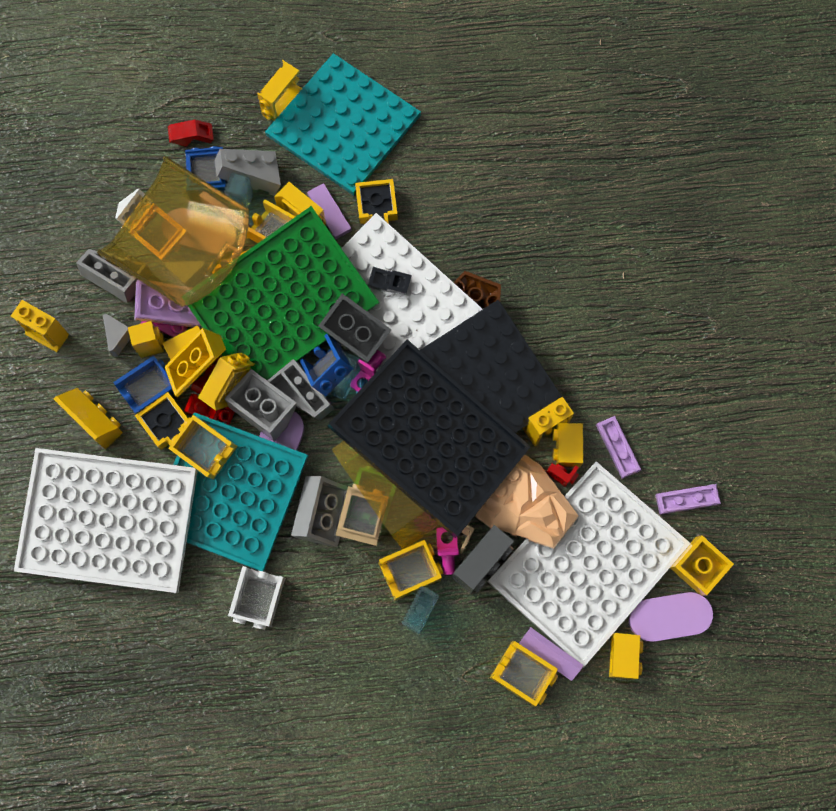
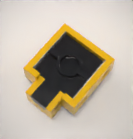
(376, 198)
(162, 420)

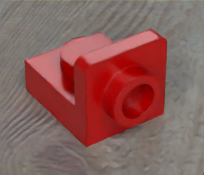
(559, 474)

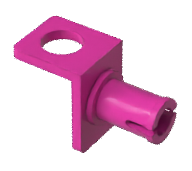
(368, 369)
(447, 551)

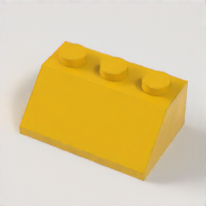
(194, 359)
(89, 416)

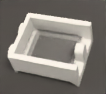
(256, 598)

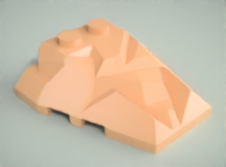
(529, 506)

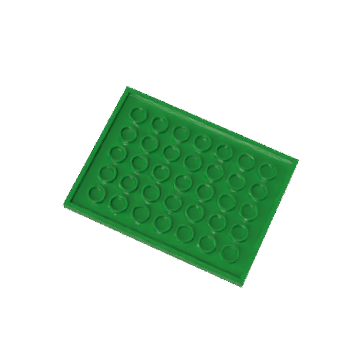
(282, 294)

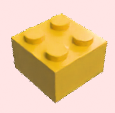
(701, 565)

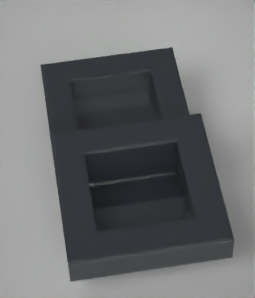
(389, 281)

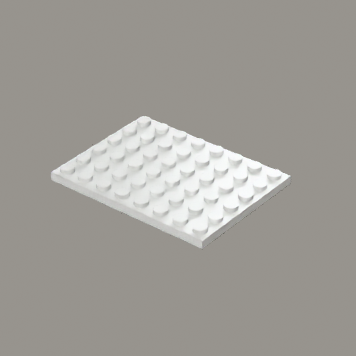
(432, 299)
(106, 520)
(597, 568)

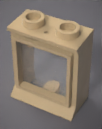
(358, 518)

